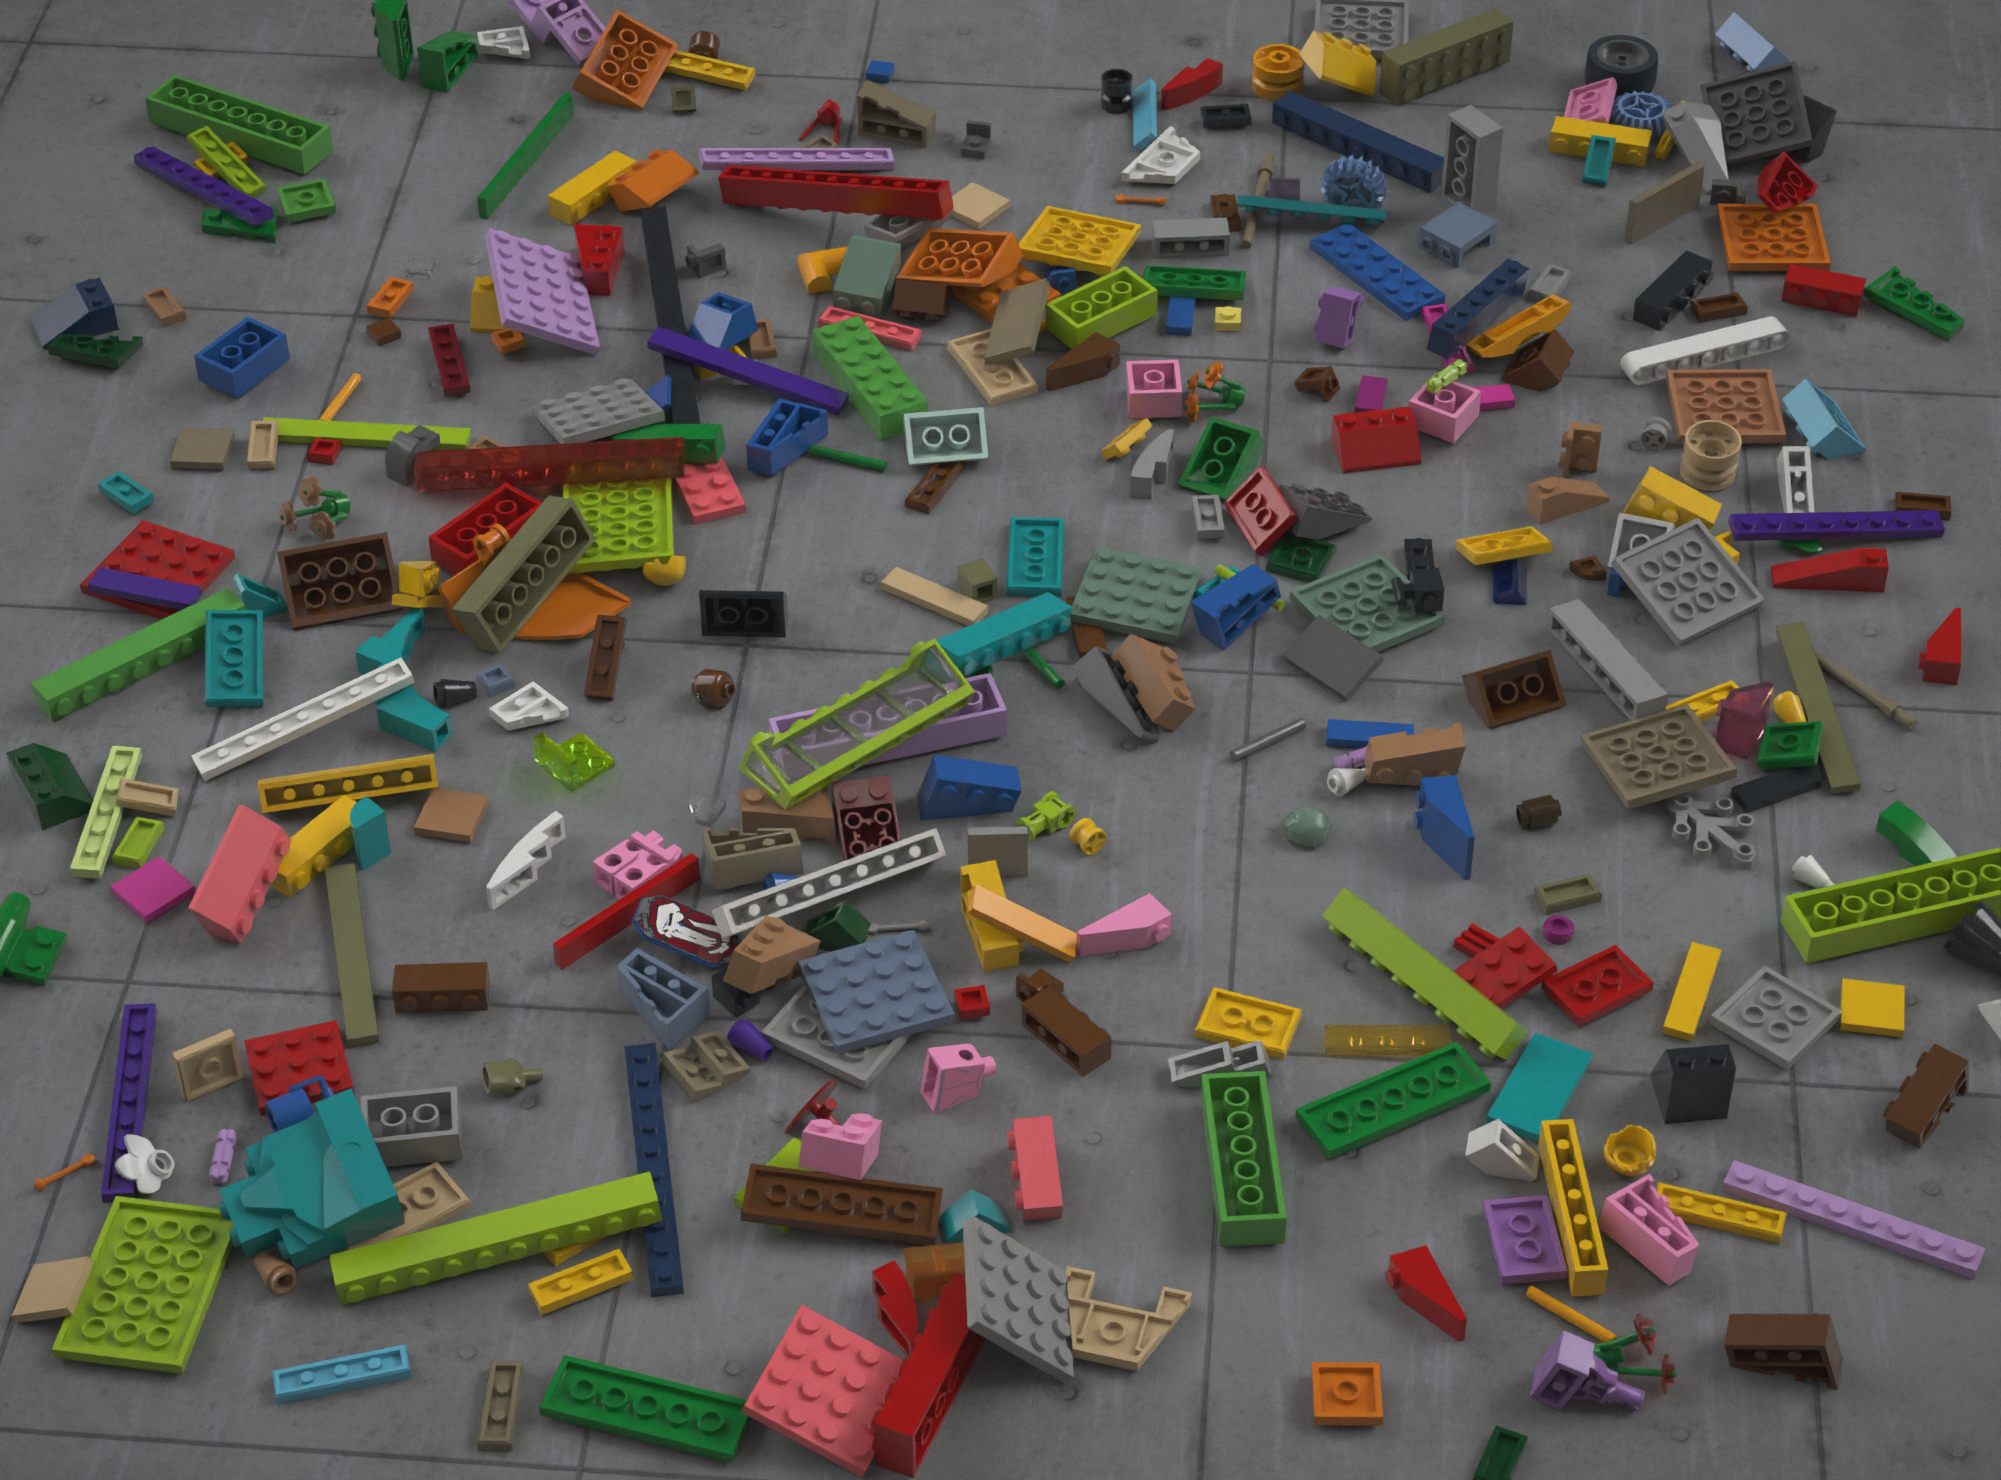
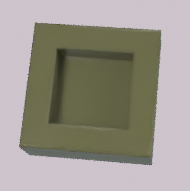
(683, 98)

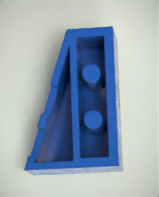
(785, 436)
(1234, 605)
(967, 788)

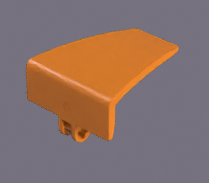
(564, 614)

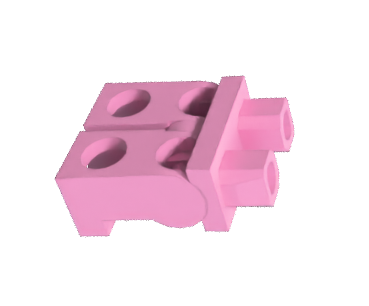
(634, 863)

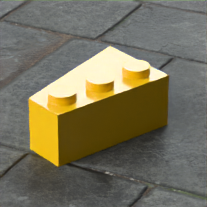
(1671, 501)
(994, 946)

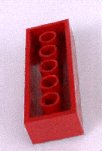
(926, 1383)

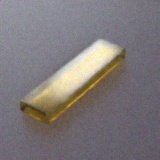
(1385, 1039)

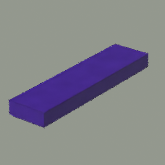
(144, 589)

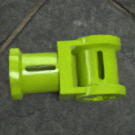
(1048, 816)

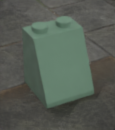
(867, 276)

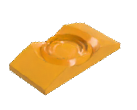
(1521, 328)

